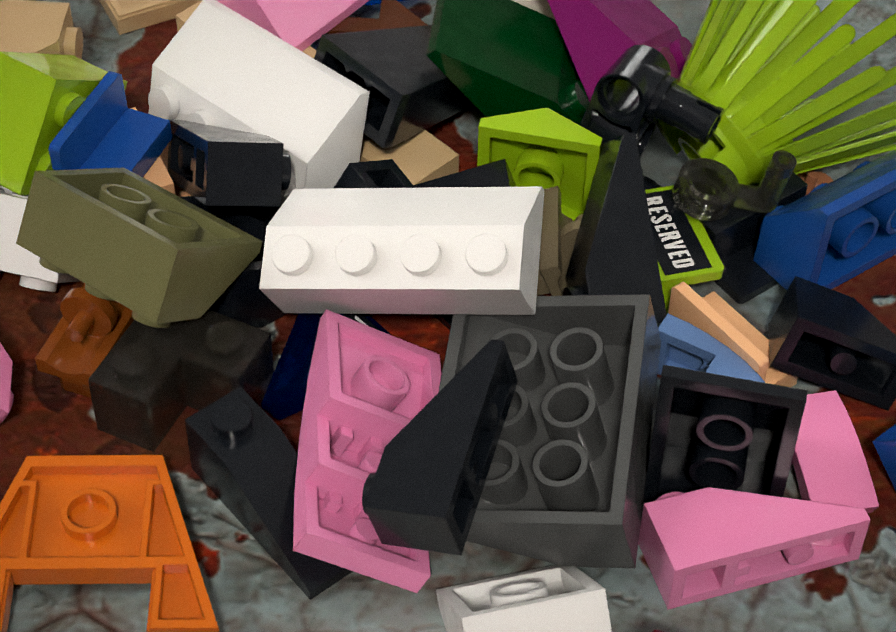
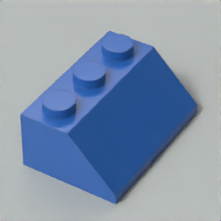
(834, 228)

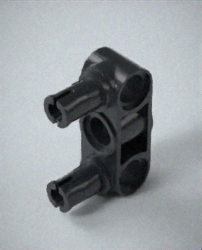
(640, 92)

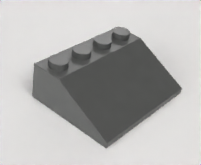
(576, 430)

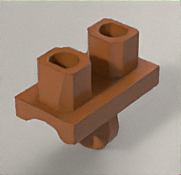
(82, 338)

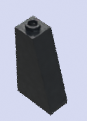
(403, 83)

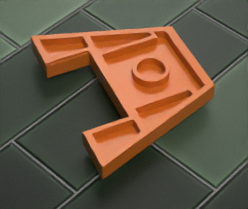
(102, 525)

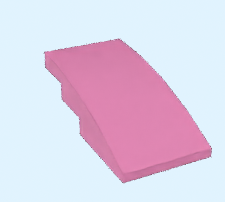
(355, 402)

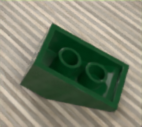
(505, 58)

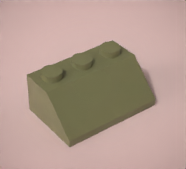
(133, 242)

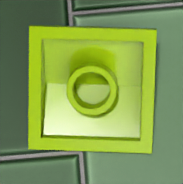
(543, 152)

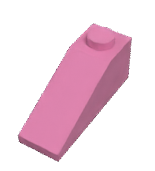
(737, 540)

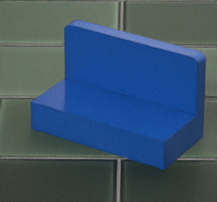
(109, 133)

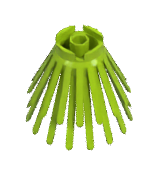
(746, 67)

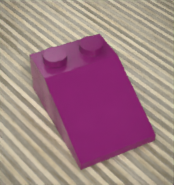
(604, 29)

